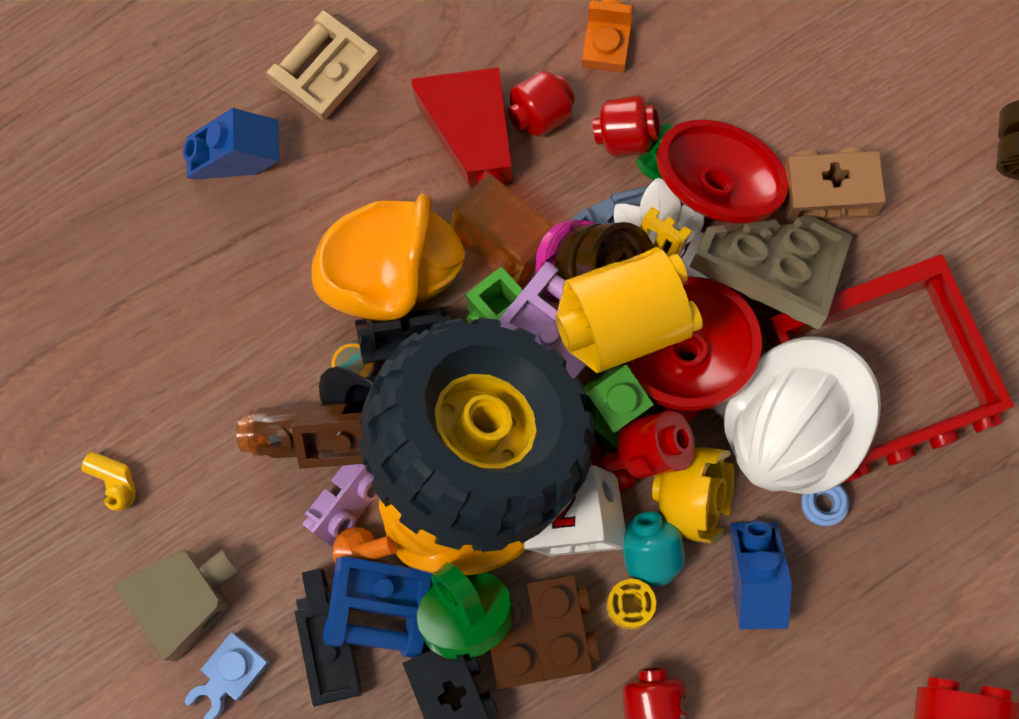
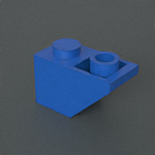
(232, 146)
(760, 576)

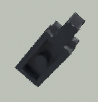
(329, 669)

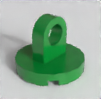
(464, 613)

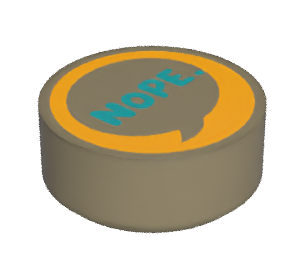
(349, 357)

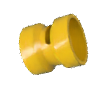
(626, 610)

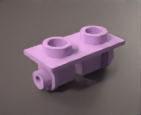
(333, 513)

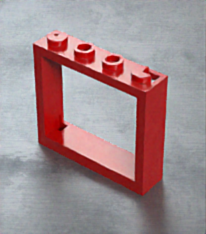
(964, 337)

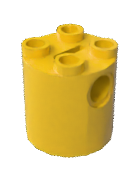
(626, 310)

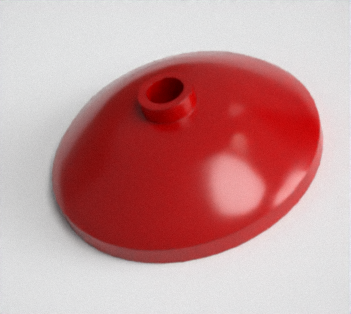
(722, 171)
(724, 350)

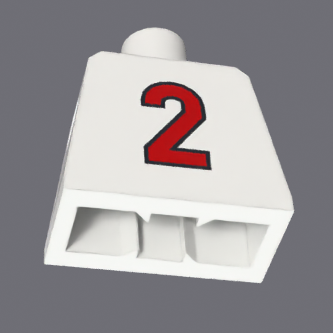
(588, 523)

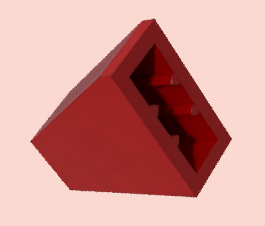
(468, 120)

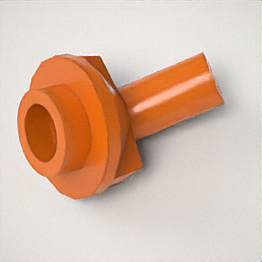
(361, 544)

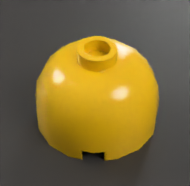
(697, 495)

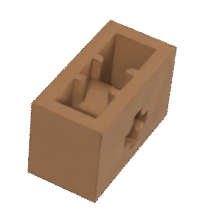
(851, 169)

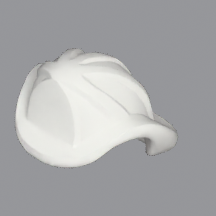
(804, 416)

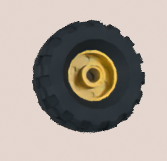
(476, 434)

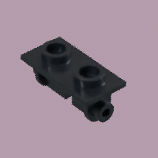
(381, 338)

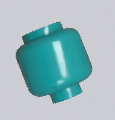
(653, 549)

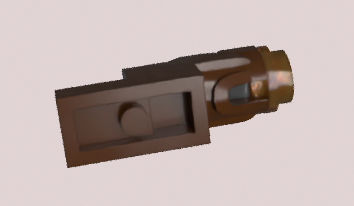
(311, 433)

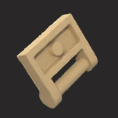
(331, 73)

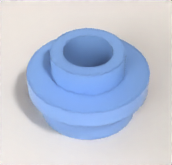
(839, 508)

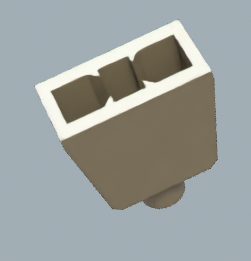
(178, 599)

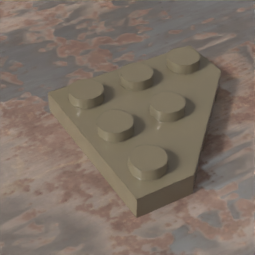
(778, 264)

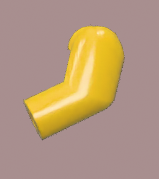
(117, 480)

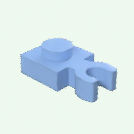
(231, 672)

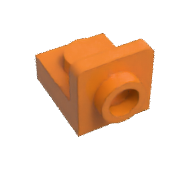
(607, 35)

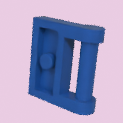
(377, 590)

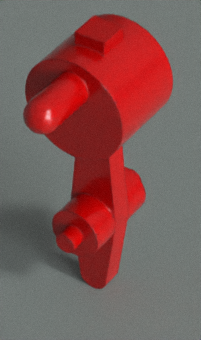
(654, 444)

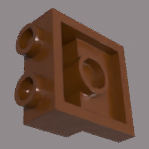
(545, 634)

